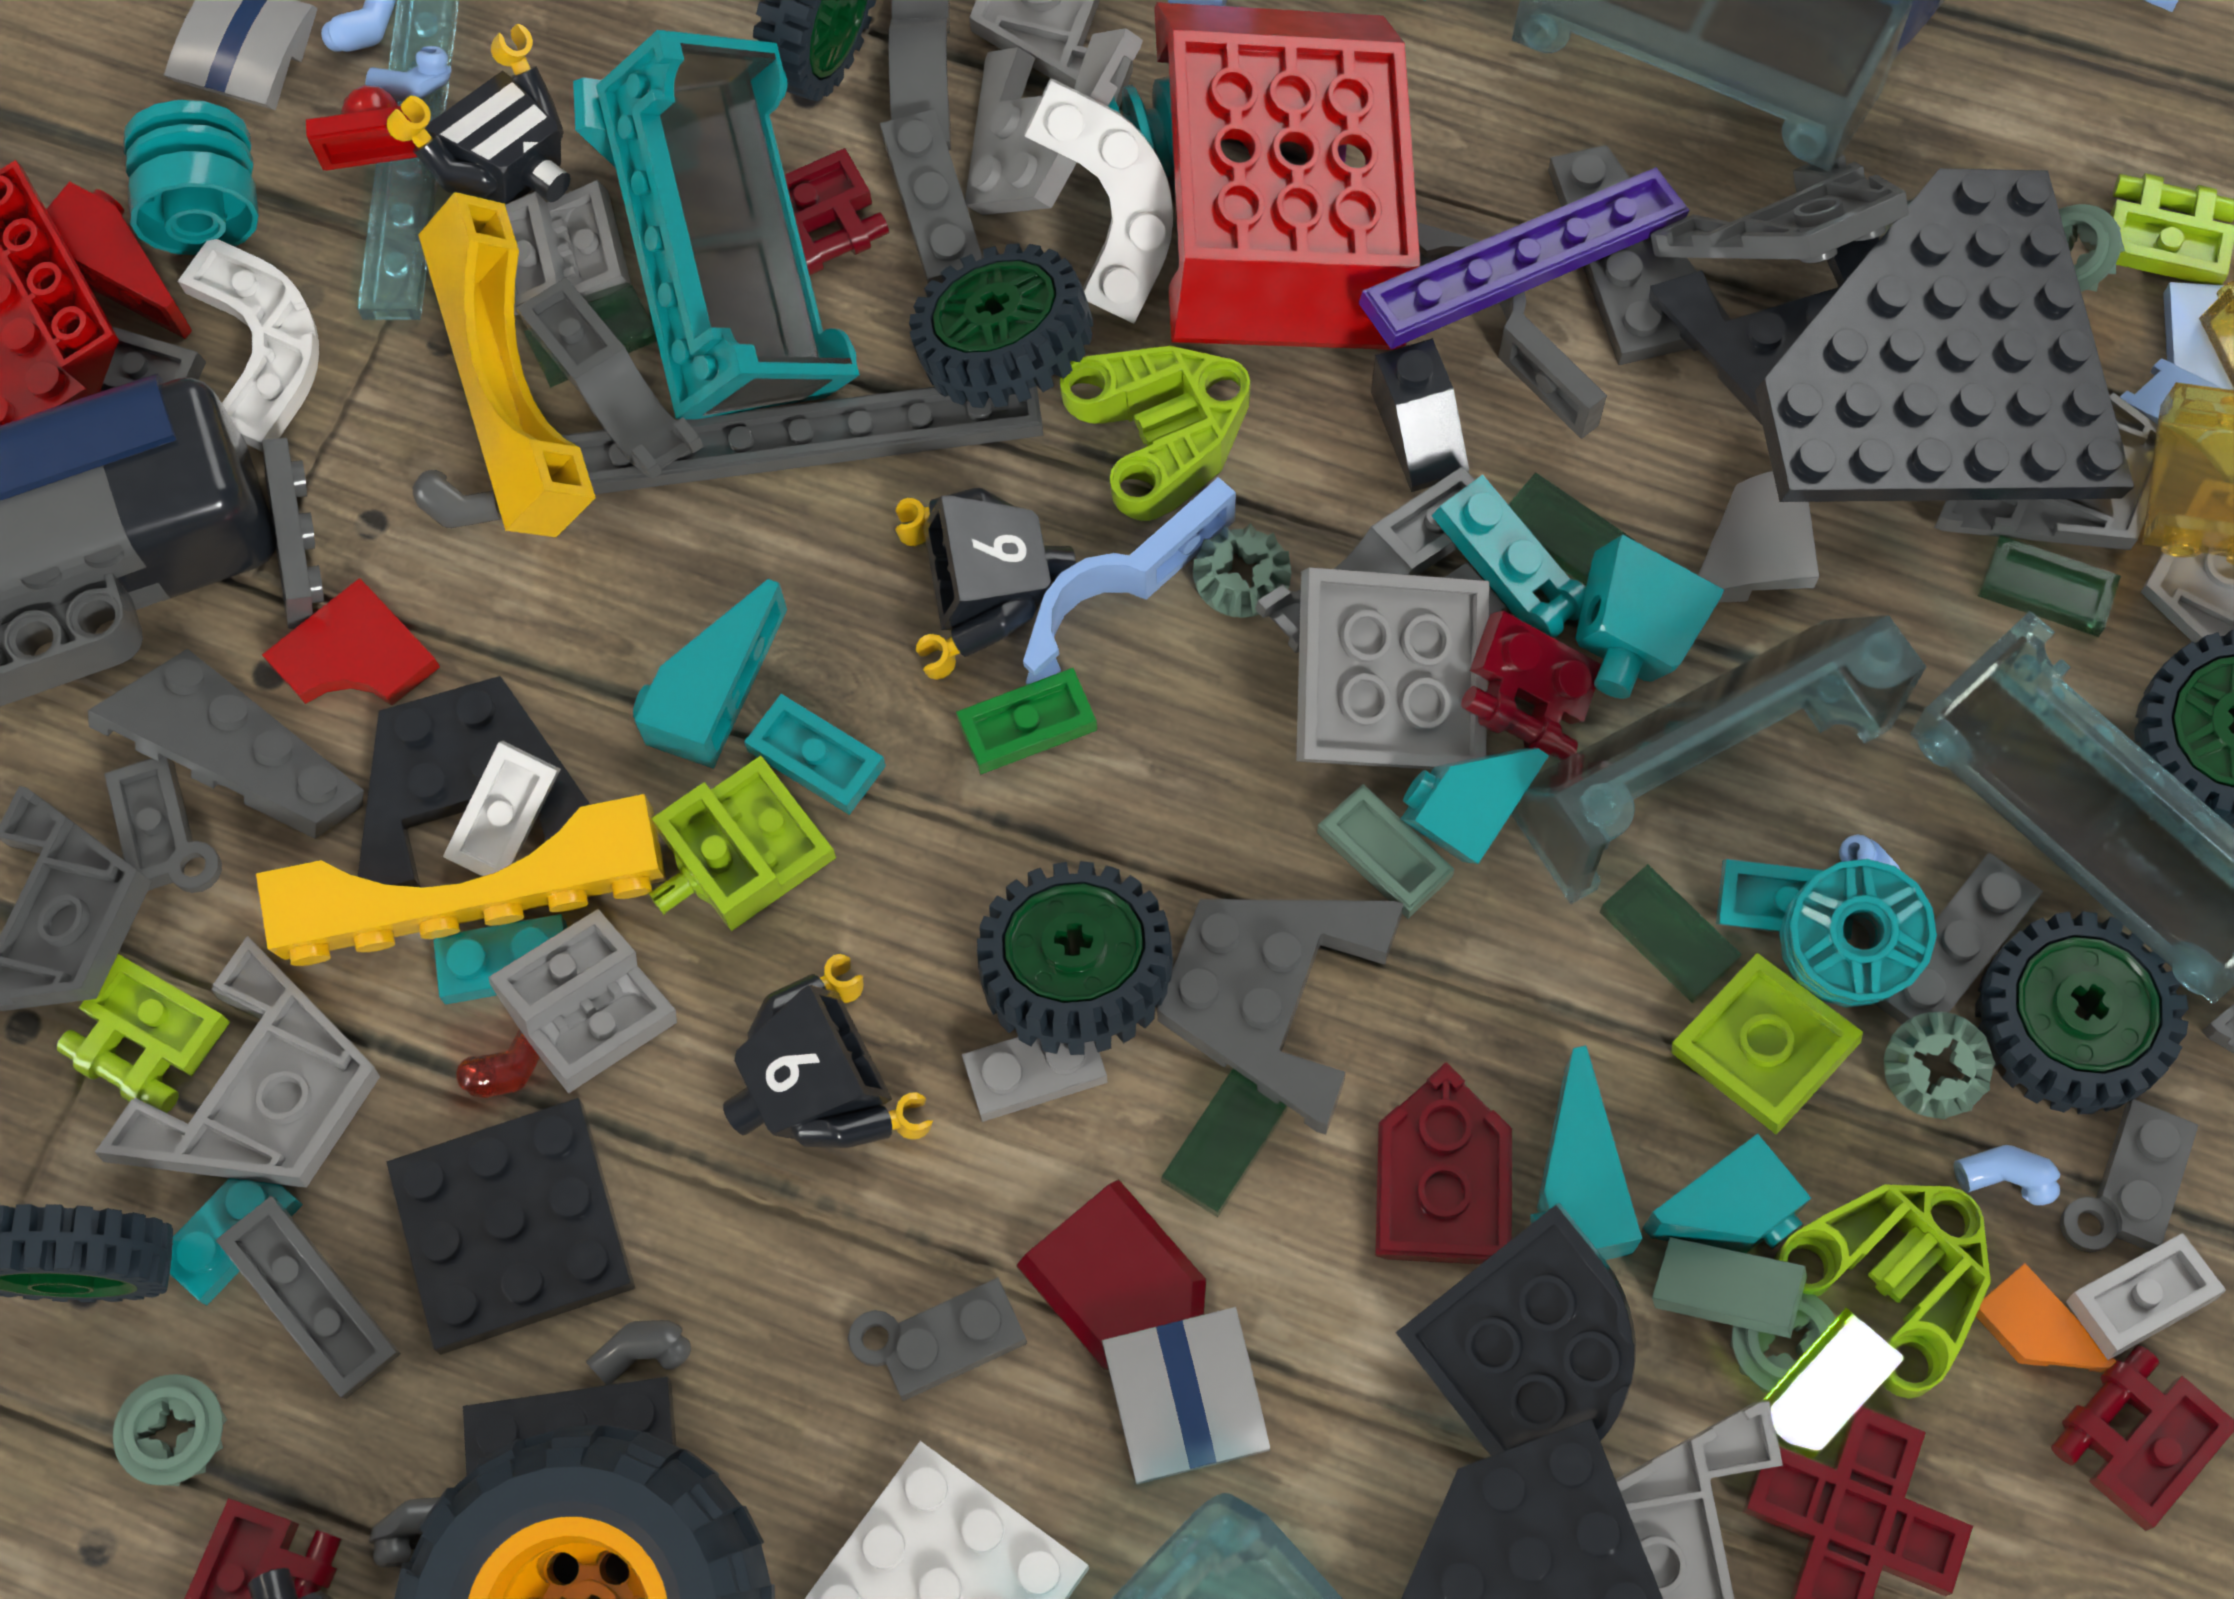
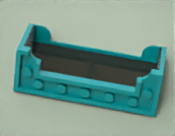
(718, 226)

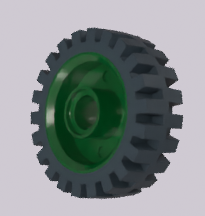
(82, 1254)

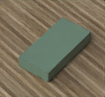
(1385, 850)
(1730, 1287)

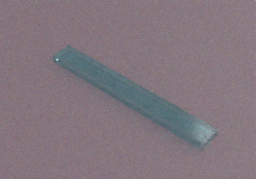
(405, 189)

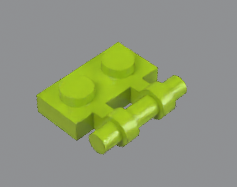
(2172, 242)
(155, 1017)

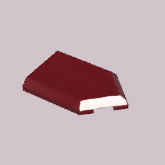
(1443, 1176)
(1113, 1272)

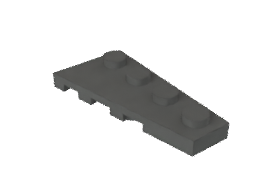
(1623, 278)
(228, 741)

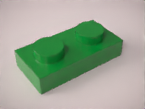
(1026, 721)

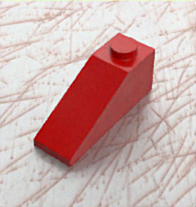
(112, 256)

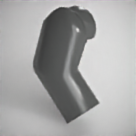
(449, 505)
(640, 1341)
(397, 1529)

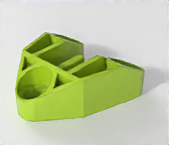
(1175, 417)
(1947, 1311)

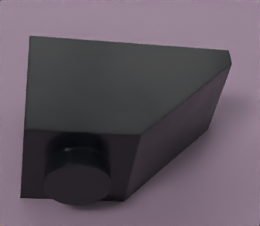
(1419, 413)

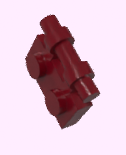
(827, 193)
(1538, 670)
(2160, 1453)
(254, 1543)

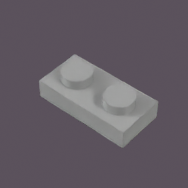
(1021, 1076)
(2145, 1296)

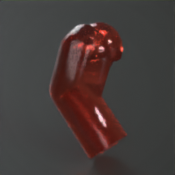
(498, 1072)

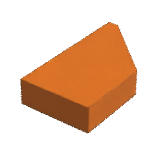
(2038, 1325)

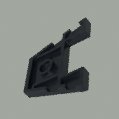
(1754, 343)
(431, 764)

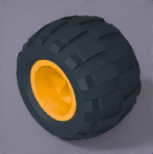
(588, 1497)

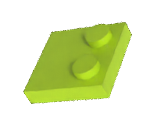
(1766, 1043)

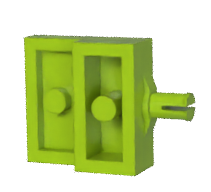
(739, 844)

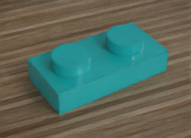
(815, 754)
(1758, 894)
(473, 955)
(196, 1255)

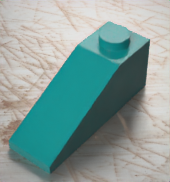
(708, 680)
(1585, 1166)

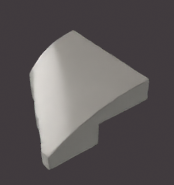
(1761, 543)

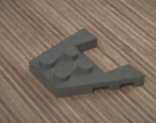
(1805, 226)
(2070, 521)
(69, 911)
(1245, 978)

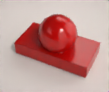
(359, 133)

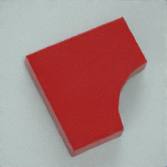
(352, 646)

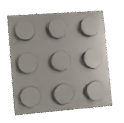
(1388, 668)

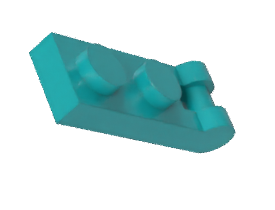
(1510, 557)

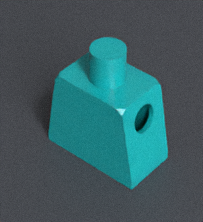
(1640, 614)

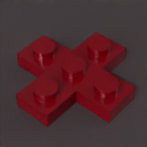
(1860, 1514)

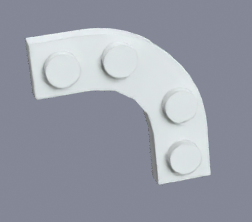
(1135, 186)
(282, 336)

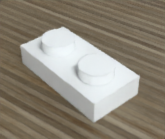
(501, 810)

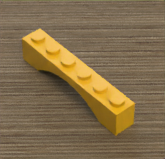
(473, 270)
(595, 853)

